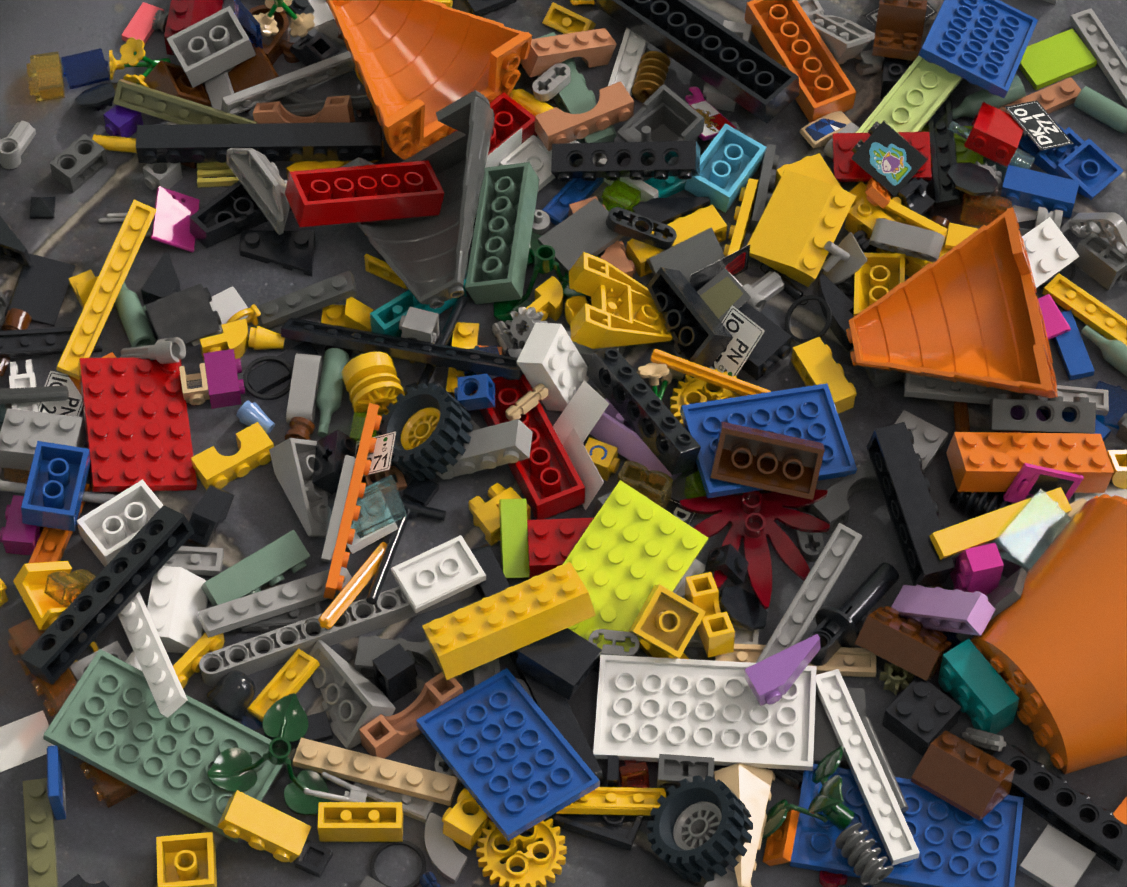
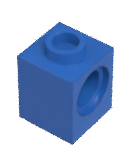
(482, 398)

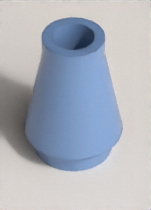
(251, 413)

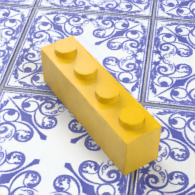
(685, 228)

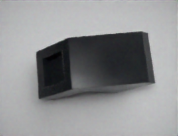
(208, 512)

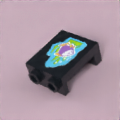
(888, 157)

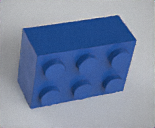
(55, 486)

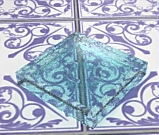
(379, 507)

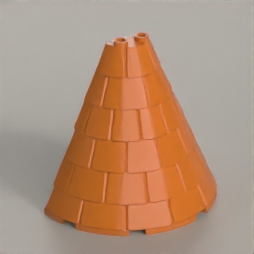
(423, 59)
(964, 318)

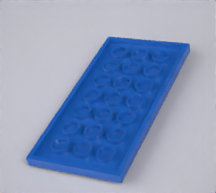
(951, 843)

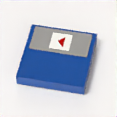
(56, 782)

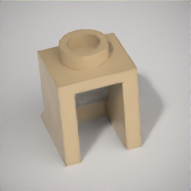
(194, 386)

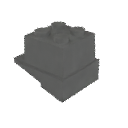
(663, 119)

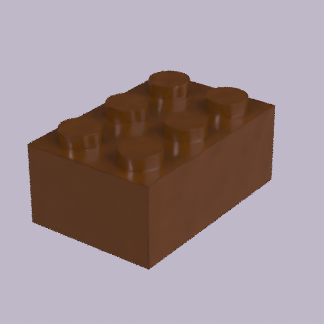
(903, 642)

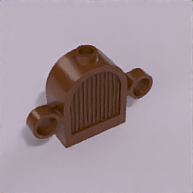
(279, 43)

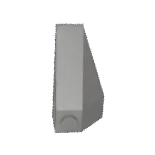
(294, 469)
(347, 695)

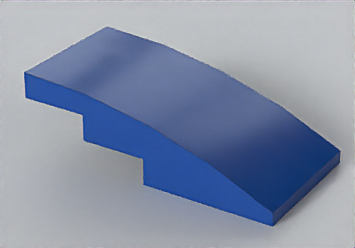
(1076, 161)

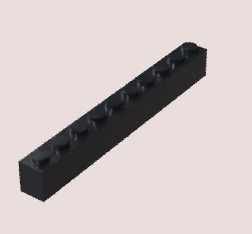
(275, 140)

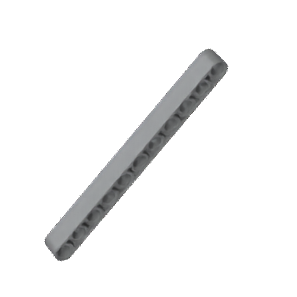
(299, 634)

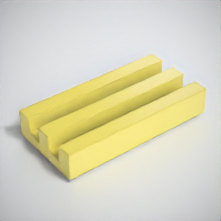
(215, 169)

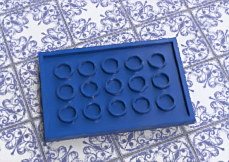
(979, 42)
(793, 412)
(507, 754)

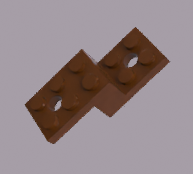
(899, 28)

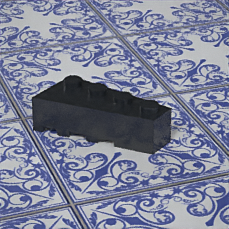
(226, 216)
(693, 325)

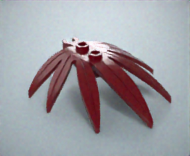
(753, 519)

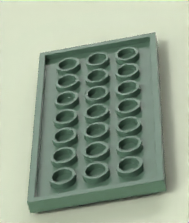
(120, 730)

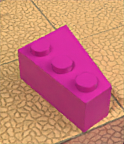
(978, 569)

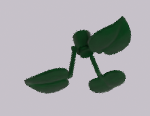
(544, 262)
(286, 723)
(828, 799)

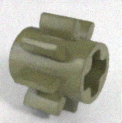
(895, 678)

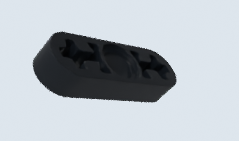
(631, 231)

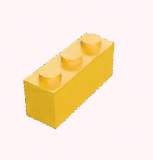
(817, 366)
(360, 821)
(264, 827)

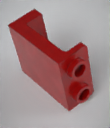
(994, 134)

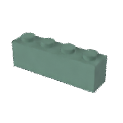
(258, 570)

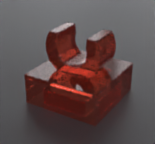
(634, 774)

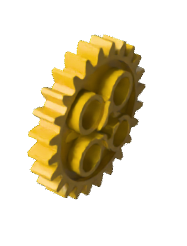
(696, 391)
(535, 870)

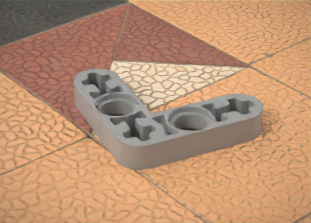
(1109, 226)

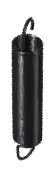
(789, 287)

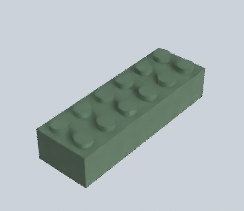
(502, 233)

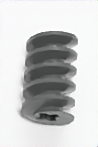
(862, 856)

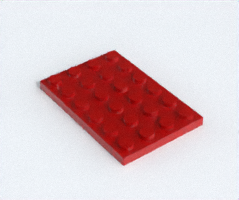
(136, 424)

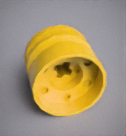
(372, 380)

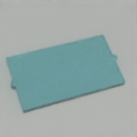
(1033, 529)

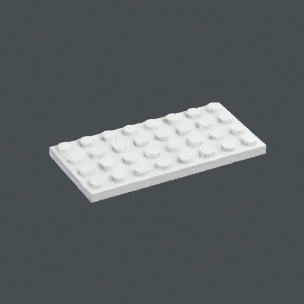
(700, 711)

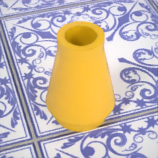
(265, 339)

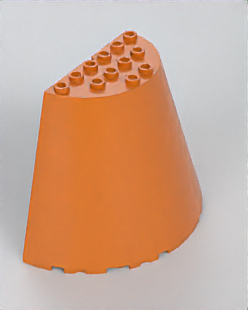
(1068, 640)

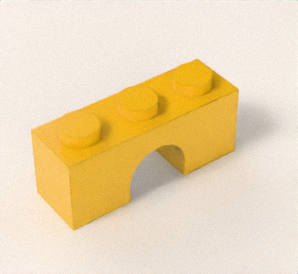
(219, 470)
(715, 627)

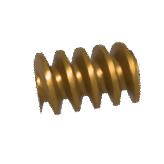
(650, 74)

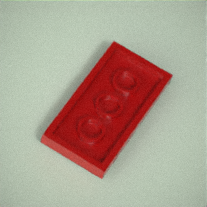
(849, 171)

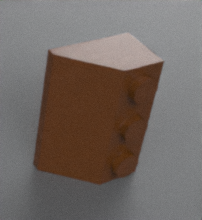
(963, 775)

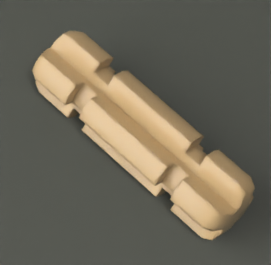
(527, 402)

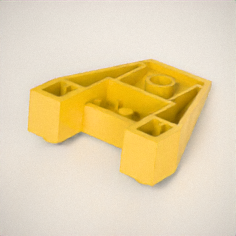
(619, 308)

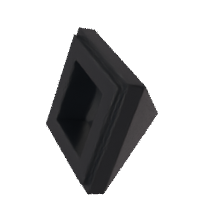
(42, 207)

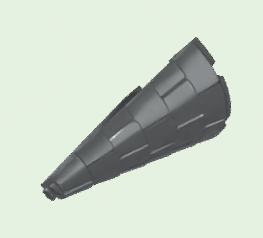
(434, 250)

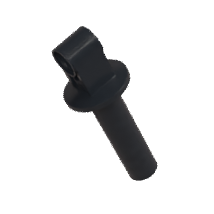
(838, 626)

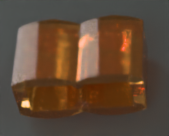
(982, 210)

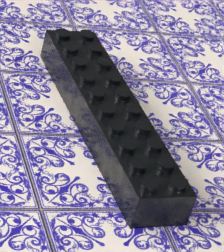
(709, 52)

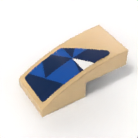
(821, 130)

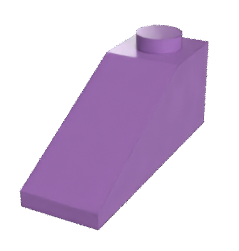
(777, 673)

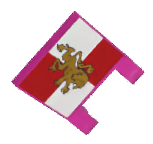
(712, 118)

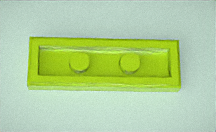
(514, 538)

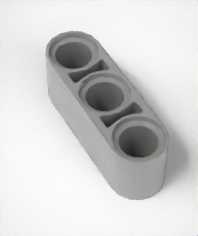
(906, 240)
(304, 387)

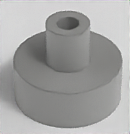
(541, 222)

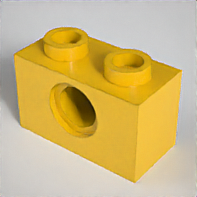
(462, 827)

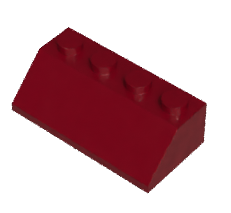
(186, 13)

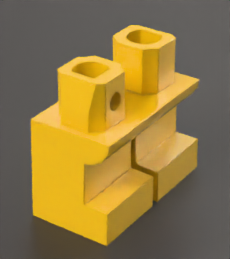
(487, 515)

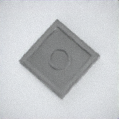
(1056, 859)

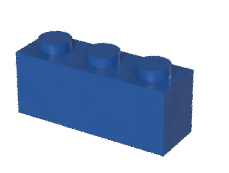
(1038, 189)

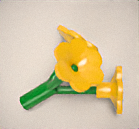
(131, 54)

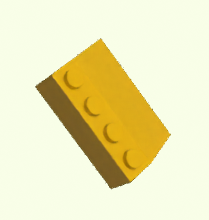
(798, 225)

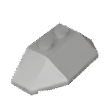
(841, 35)
(262, 183)

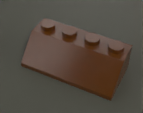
(767, 460)

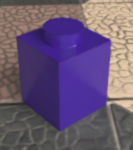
(122, 121)

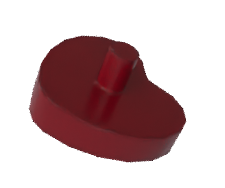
(832, 880)

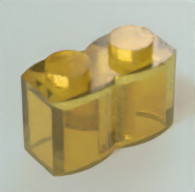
(46, 76)
(650, 483)
(66, 587)

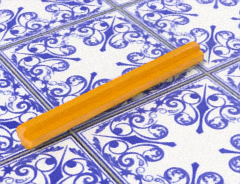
(705, 374)
(352, 588)

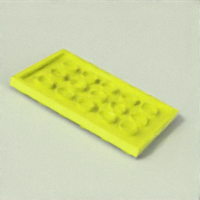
(625, 555)

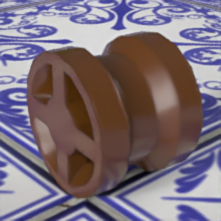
(300, 428)

